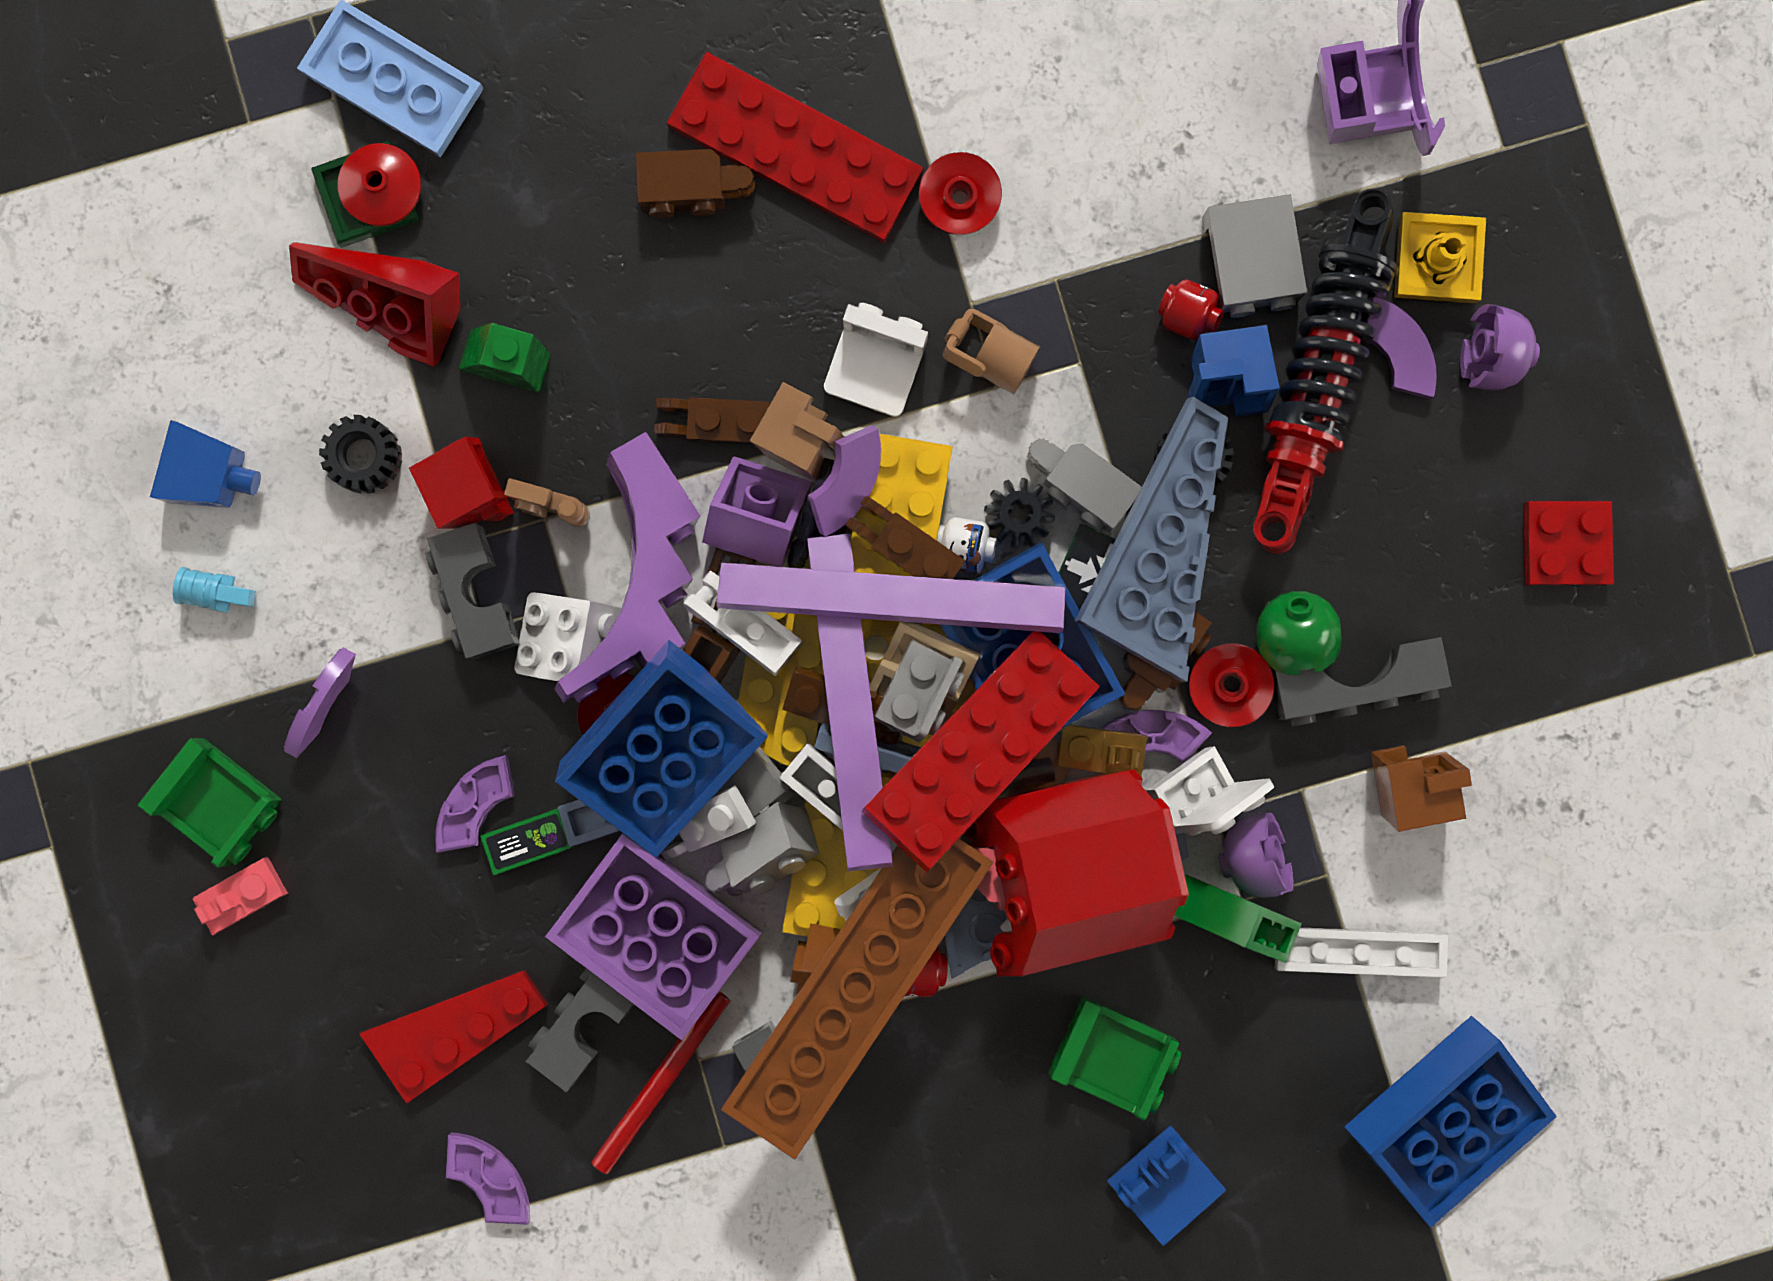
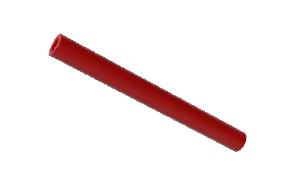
(658, 1086)

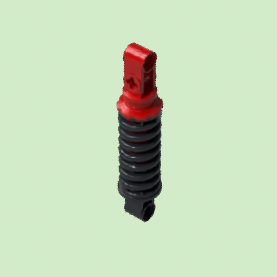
(1325, 366)

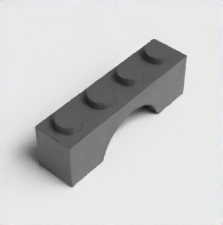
(1409, 670)

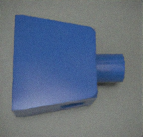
(201, 470)

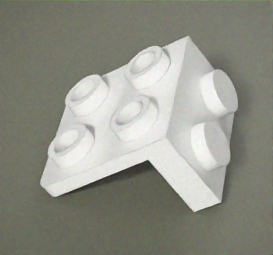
(876, 359)
(560, 634)
(1206, 796)

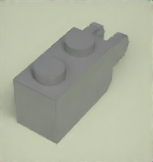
(1084, 482)
(765, 852)

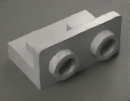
(918, 691)

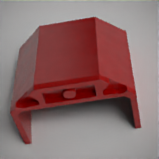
(1081, 871)

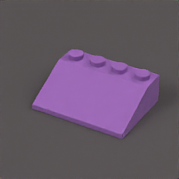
(654, 935)

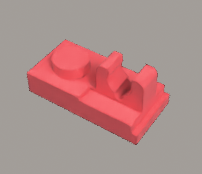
(239, 896)

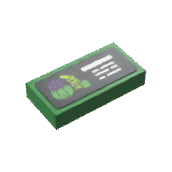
(525, 841)

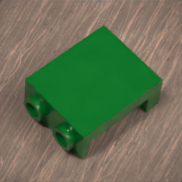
(212, 801)
(1115, 1058)

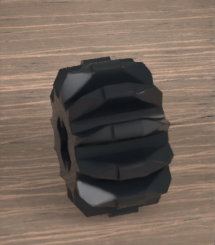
(1024, 500)

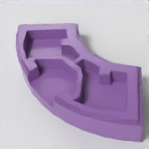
(1405, 350)
(849, 482)
(328, 686)
(1165, 731)
(470, 802)
(490, 1177)

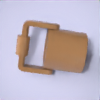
(1003, 356)

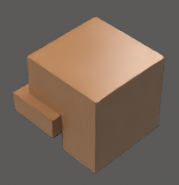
(796, 433)

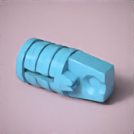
(209, 590)

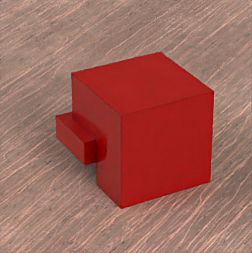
(460, 485)

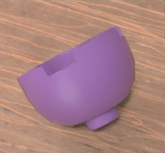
(1499, 350)
(1256, 857)

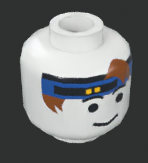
(970, 541)

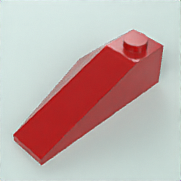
(395, 296)

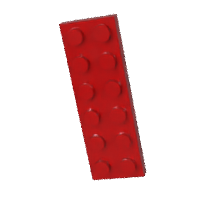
(795, 147)
(980, 750)

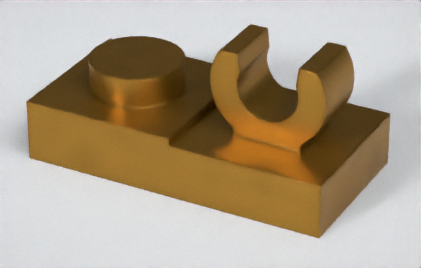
(1101, 749)

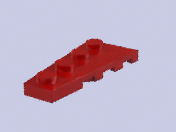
(440, 1038)

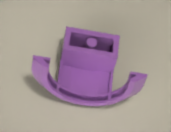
(1378, 88)

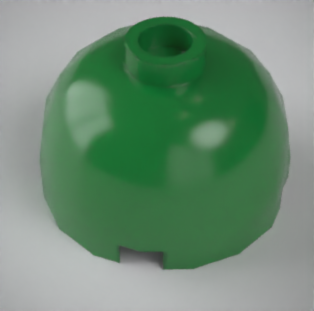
(1299, 633)

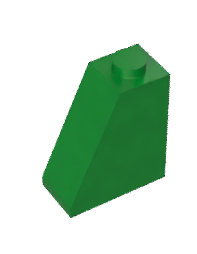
(505, 356)
(1238, 920)

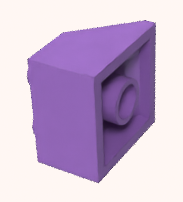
(756, 512)

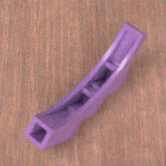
(657, 514)

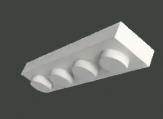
(1368, 952)

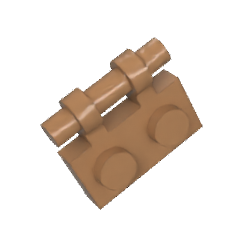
(539, 501)

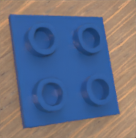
(1166, 1185)

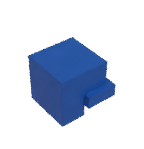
(1235, 369)

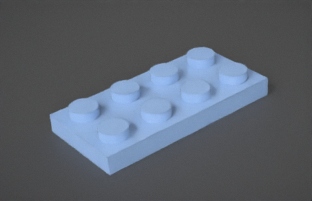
(390, 78)

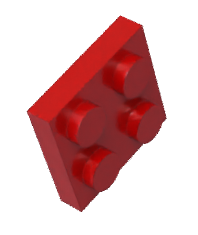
(1568, 543)

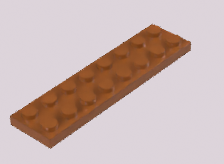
(852, 995)

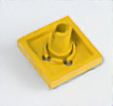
(1443, 254)

